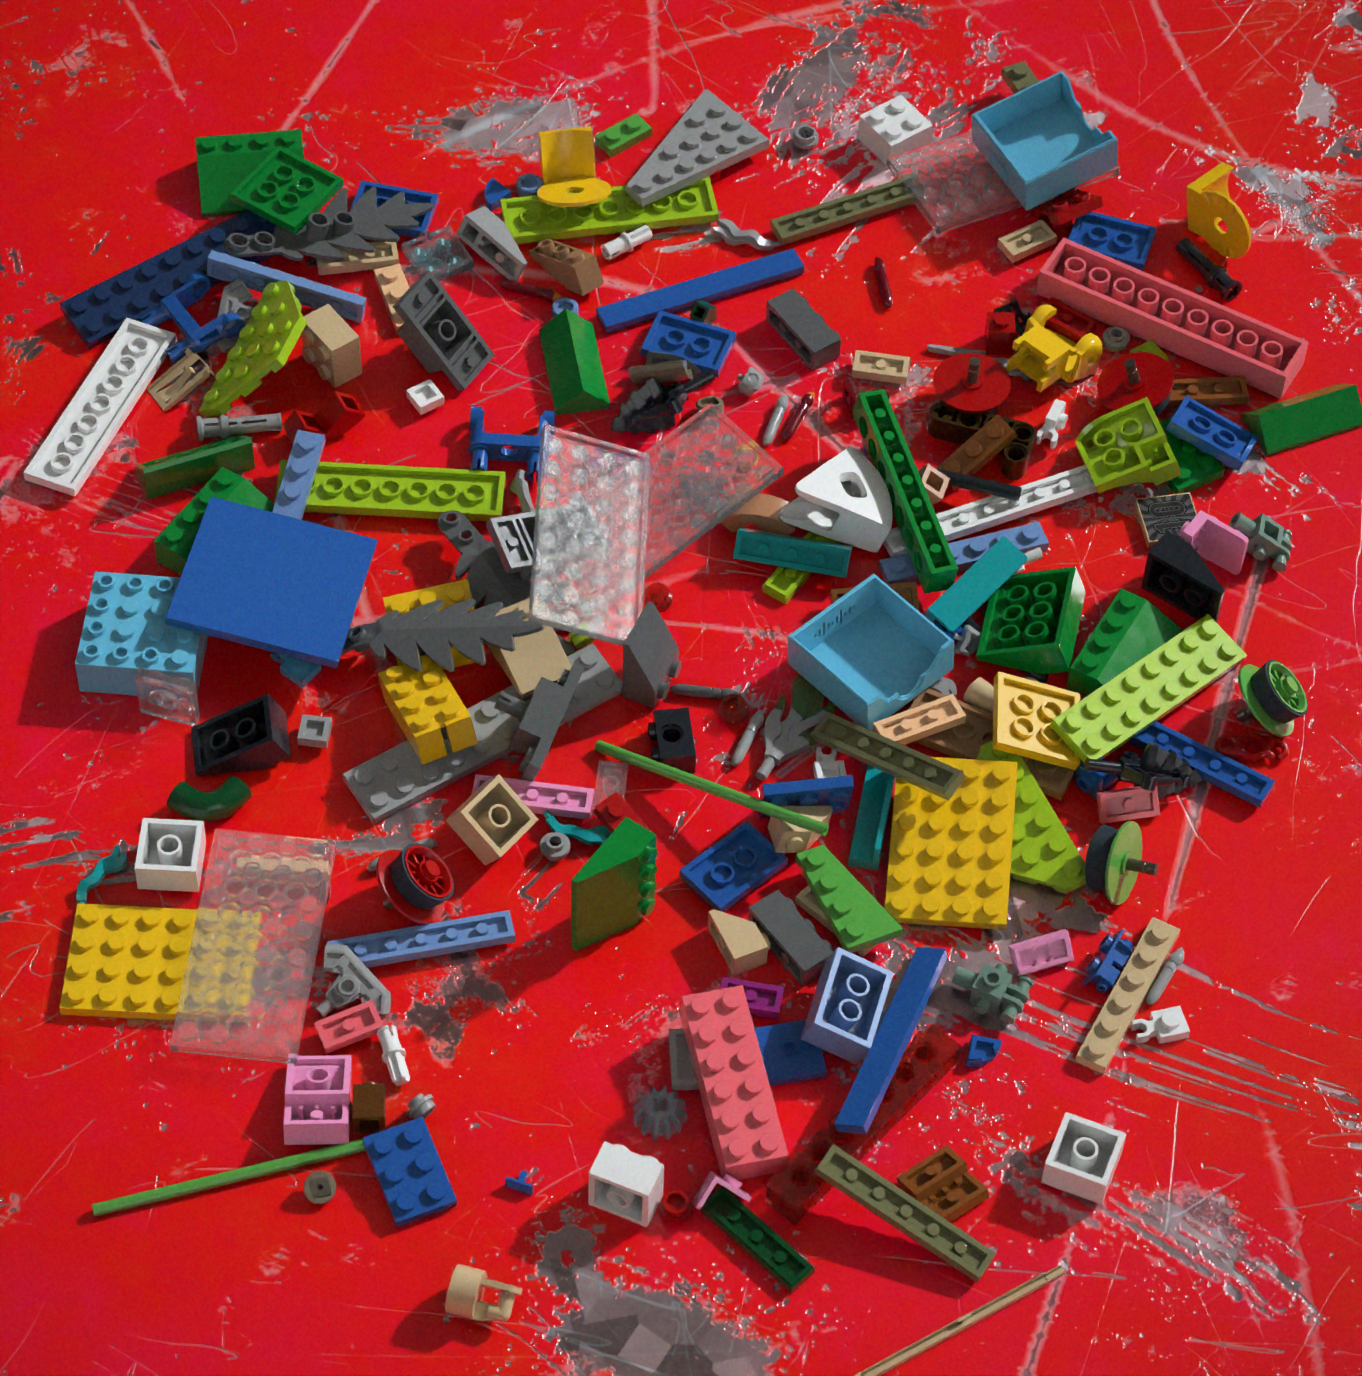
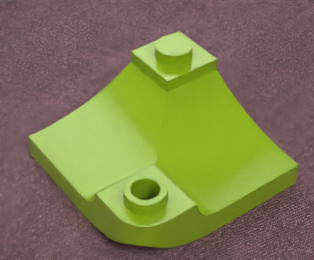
(1127, 448)

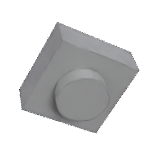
(314, 731)

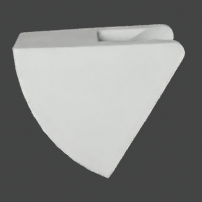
(843, 502)

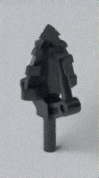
(656, 405)
(1153, 769)

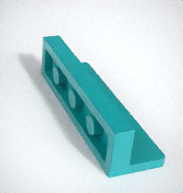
(792, 552)
(976, 585)
(872, 819)

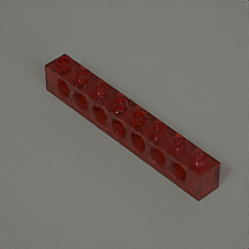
(797, 1200)

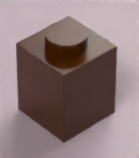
(369, 1107)

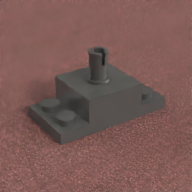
(441, 332)
(514, 541)
(539, 717)

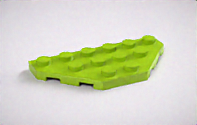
(260, 348)
(1040, 843)

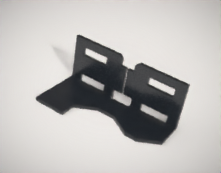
(1015, 305)

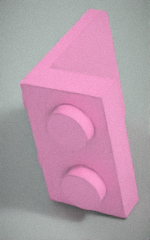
(1216, 541)

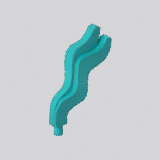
(590, 836)
(113, 863)

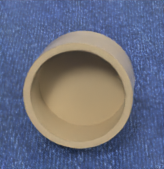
(467, 1291)

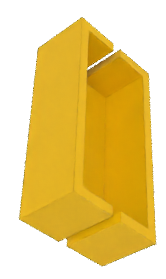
(424, 705)

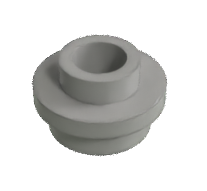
(805, 137)
(1115, 339)
(555, 853)
(421, 1106)

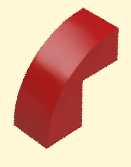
(333, 418)

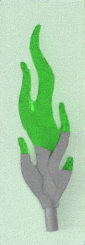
(792, 735)

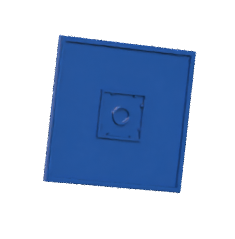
(272, 582)

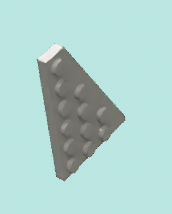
(700, 143)

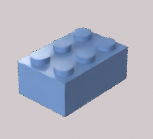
(847, 1005)

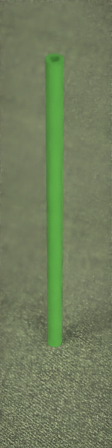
(712, 788)
(227, 1177)

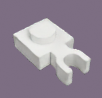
(827, 766)
(1164, 1024)

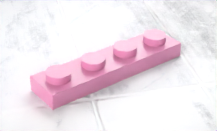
(554, 798)

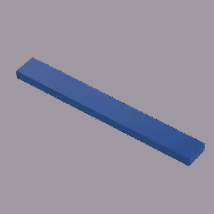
(706, 288)
(891, 1041)

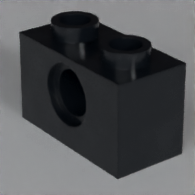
(673, 739)

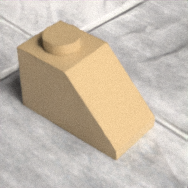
(794, 839)
(738, 941)

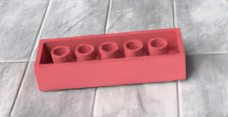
(733, 1083)

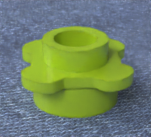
(579, 640)

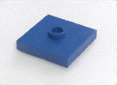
(787, 1056)

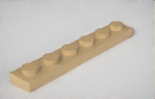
(1127, 995)

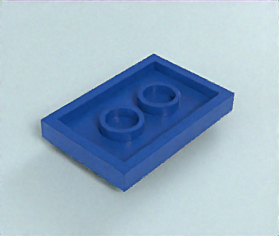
(385, 192)
(1114, 237)
(693, 340)
(1212, 433)
(810, 792)
(733, 867)
(409, 1171)

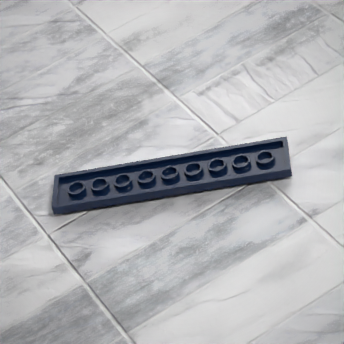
(138, 290)

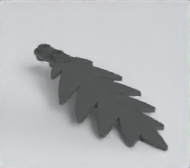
(334, 229)
(484, 567)
(434, 634)

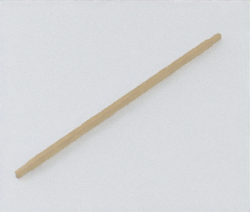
(962, 1323)

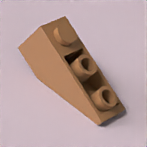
(570, 266)

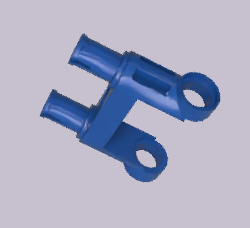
(196, 338)
(490, 445)

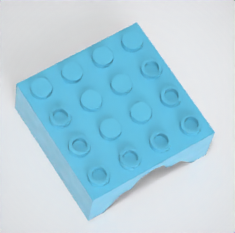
(1042, 141)
(129, 632)
(870, 652)

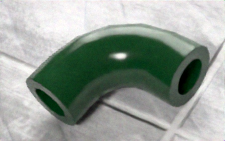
(209, 805)

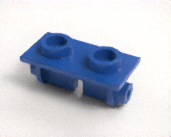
(1112, 951)

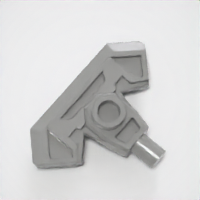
(233, 300)
(353, 982)

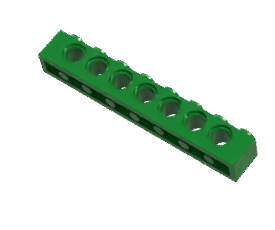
(908, 496)

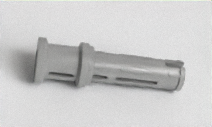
(224, 426)

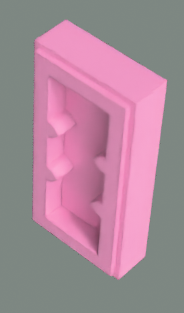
(1041, 952)

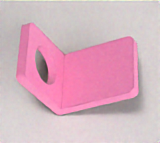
(708, 1185)

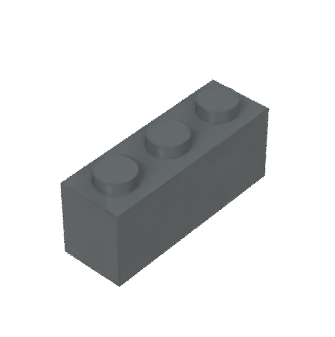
(803, 329)
(791, 937)

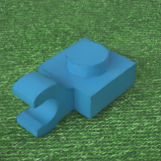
(297, 670)

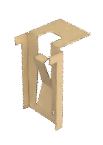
(178, 390)

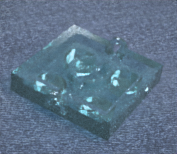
(439, 253)

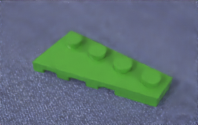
(848, 906)

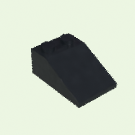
(1182, 578)
(242, 739)

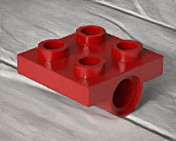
(1065, 207)

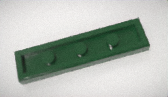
(757, 1239)

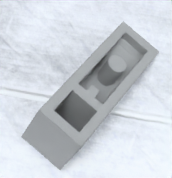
(493, 242)

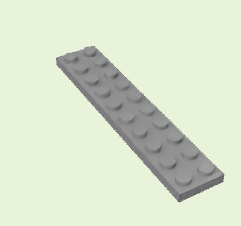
(399, 778)

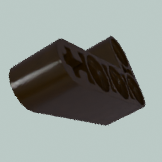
(959, 426)

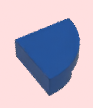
(494, 192)
(982, 1050)

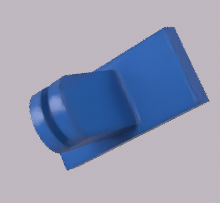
(520, 1184)

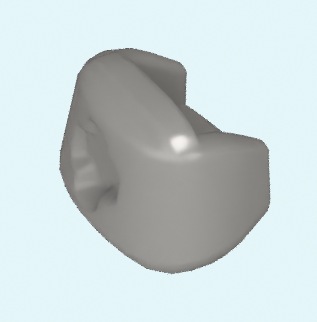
(750, 382)
(967, 641)

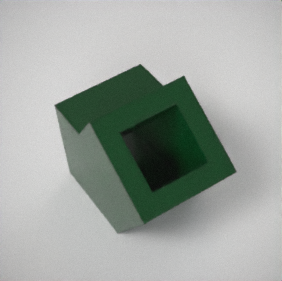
(704, 309)

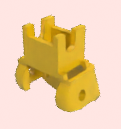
(1050, 355)

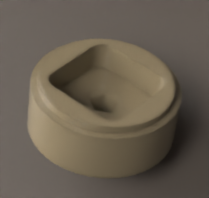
(718, 402)
(320, 1187)

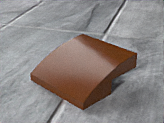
(944, 1184)

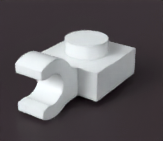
(1054, 420)

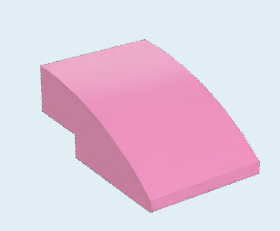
(318, 1100)

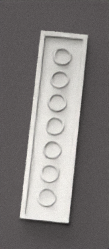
(100, 407)

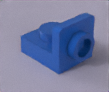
(1094, 782)

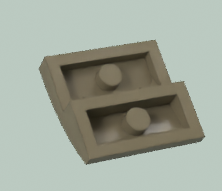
(661, 372)

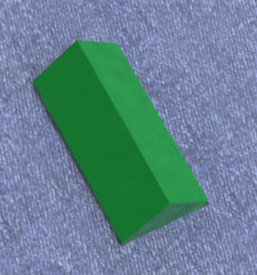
(573, 364)
(1305, 418)
(195, 466)

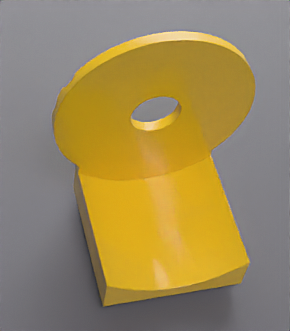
(569, 166)
(1209, 204)

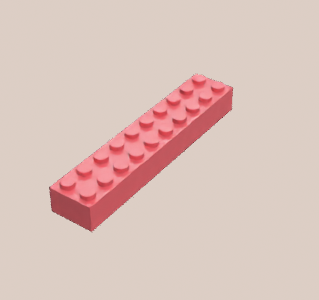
(1172, 317)

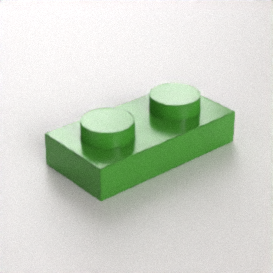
(623, 135)

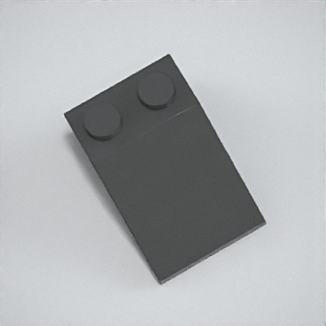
(649, 659)

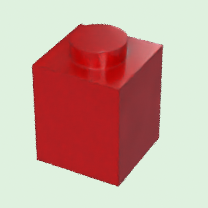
(1000, 333)

